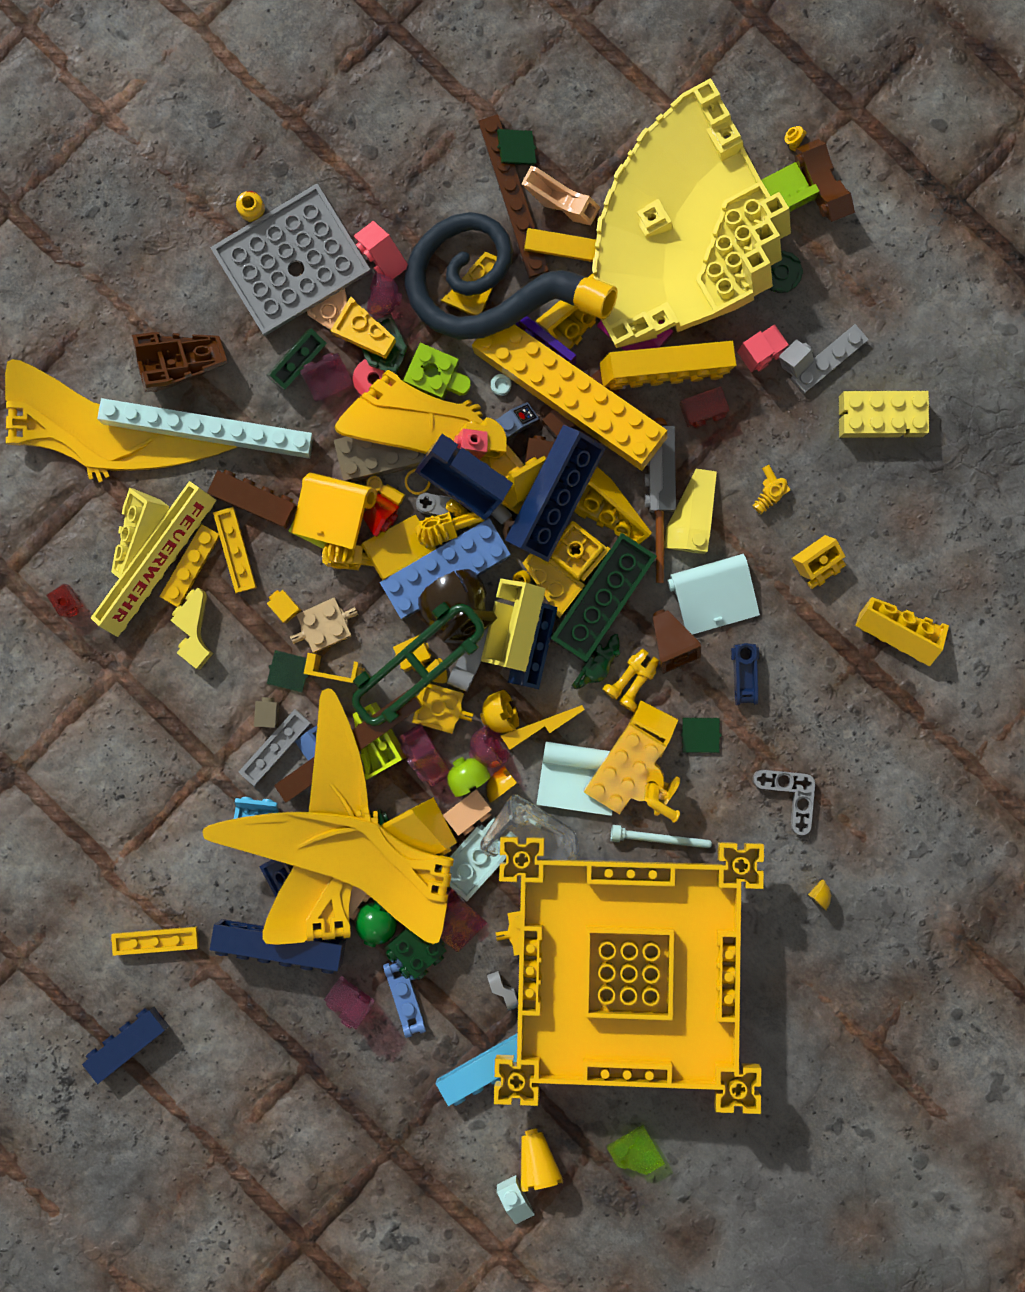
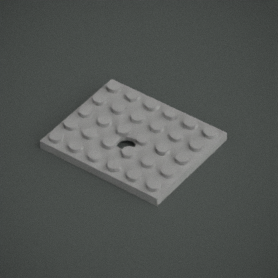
(296, 231)

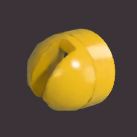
(523, 573)

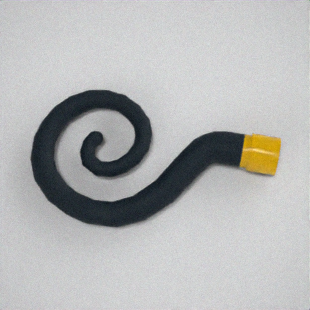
(585, 293)

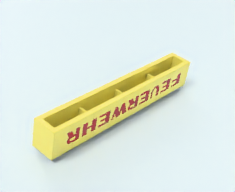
(153, 559)

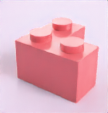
(380, 249)
(761, 348)

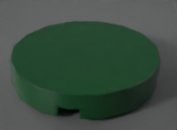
(786, 273)

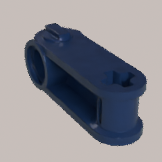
(745, 674)

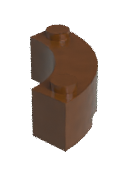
(833, 198)

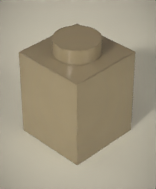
(266, 713)

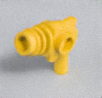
(772, 491)

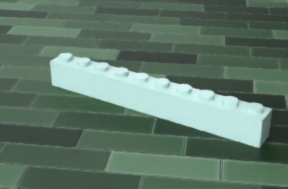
(205, 428)

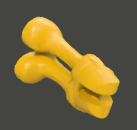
(643, 674)

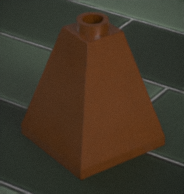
(674, 642)

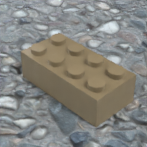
(365, 459)

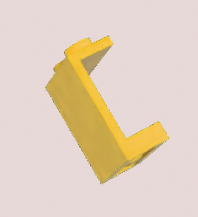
(313, 663)

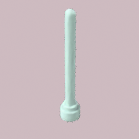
(619, 833)

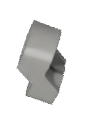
(502, 990)

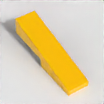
(517, 736)

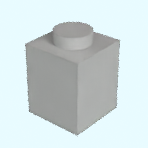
(796, 358)

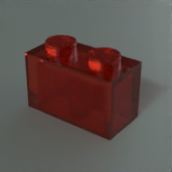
(704, 407)

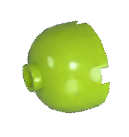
(466, 775)

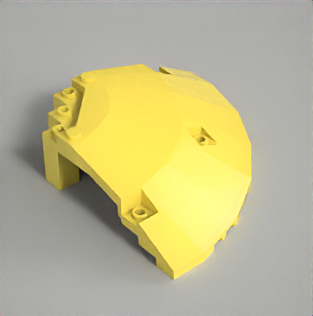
(710, 230)

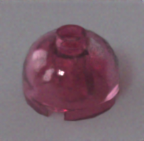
(383, 295)
(487, 749)

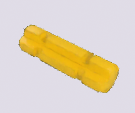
(457, 510)

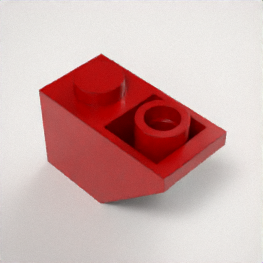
(381, 515)

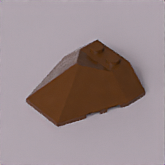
(175, 359)

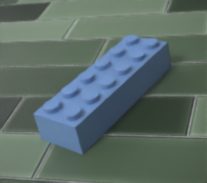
(473, 550)

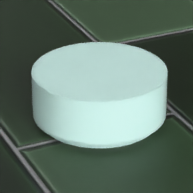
(500, 385)

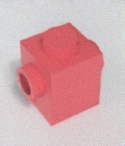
(473, 441)

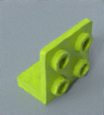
(792, 186)

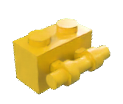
(820, 561)

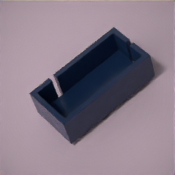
(464, 477)

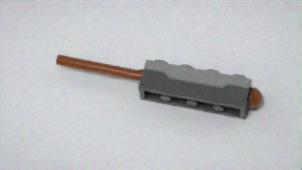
(661, 490)

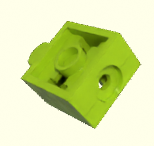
(436, 373)

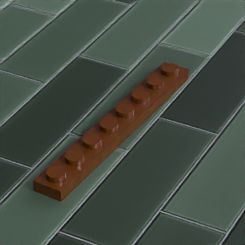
(512, 196)

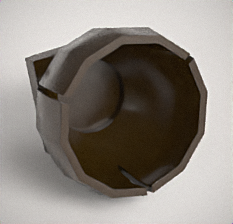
(450, 590)

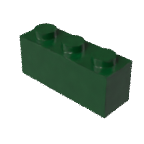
(293, 361)

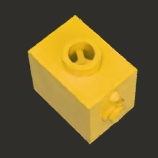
(421, 653)

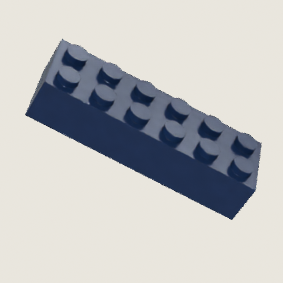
(555, 493)
(247, 941)

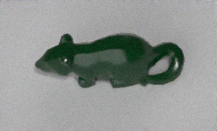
(597, 668)

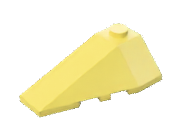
(141, 518)
(692, 519)

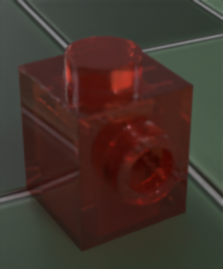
(65, 601)

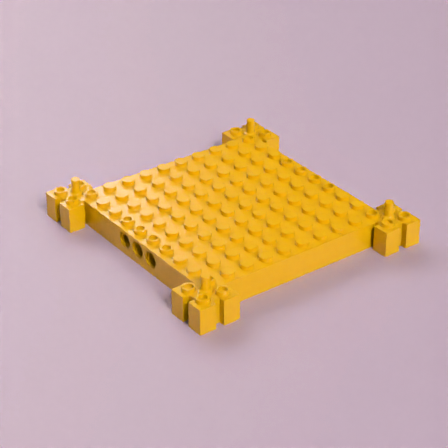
(629, 974)

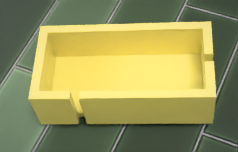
(883, 414)
(513, 631)

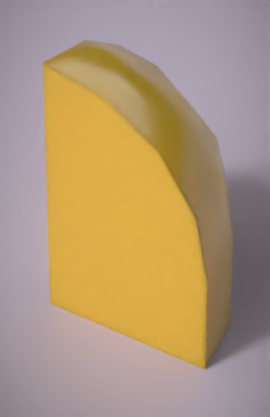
(499, 783)
(821, 894)

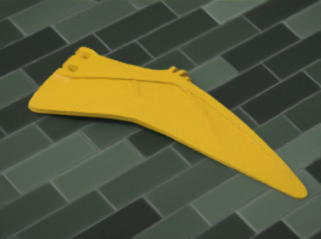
(413, 421)
(69, 424)
(335, 789)
(352, 852)

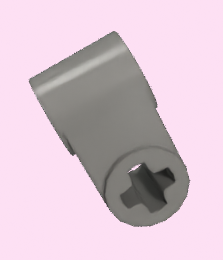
(437, 504)

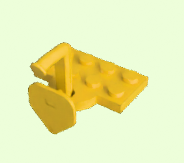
(633, 773)

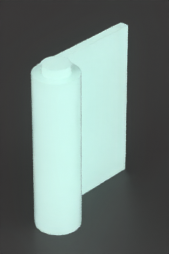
(715, 594)
(565, 776)

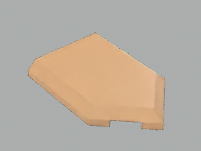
(329, 310)

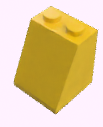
(422, 828)

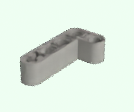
(467, 666)

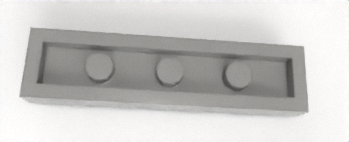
(830, 358)
(274, 747)

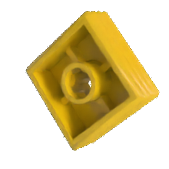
(589, 549)

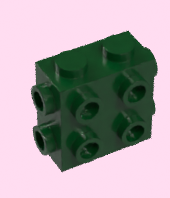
(414, 954)

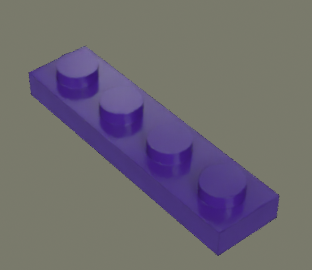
(545, 338)

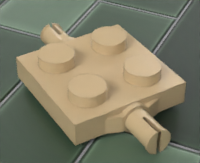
(324, 625)

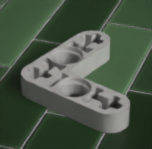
(798, 793)

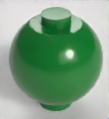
(375, 924)

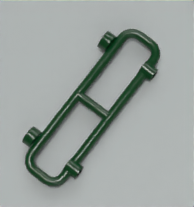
(365, 682)

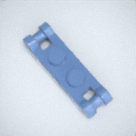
(405, 1001)

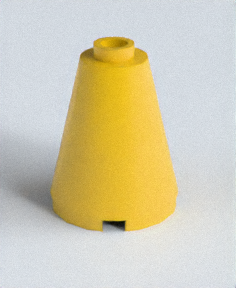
(537, 1162)

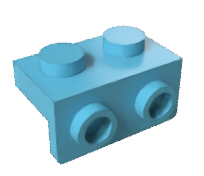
(249, 807)

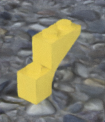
(189, 619)

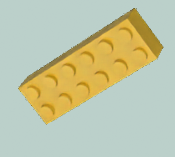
(667, 364)

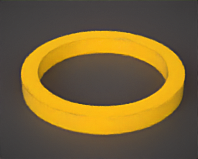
(413, 492)

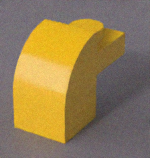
(495, 436)

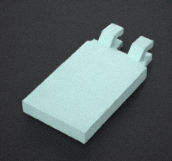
(471, 865)

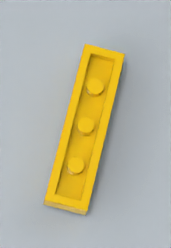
(234, 550)
(190, 565)
(155, 941)

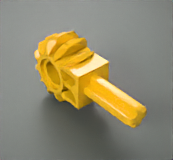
(442, 528)
(344, 558)

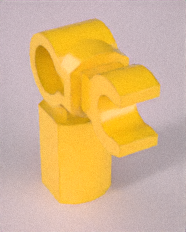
(386, 490)

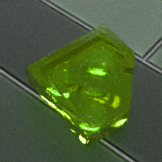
(636, 1152)

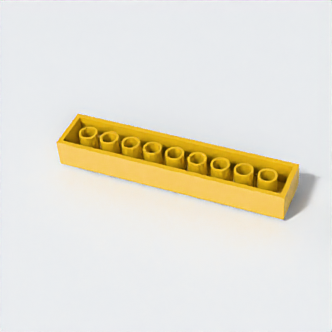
(573, 394)

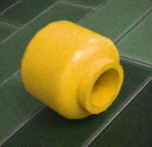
(250, 206)

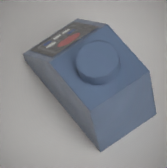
(517, 420)

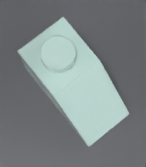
(514, 1200)

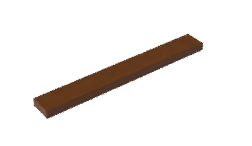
(364, 735)

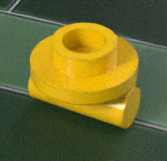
(794, 137)

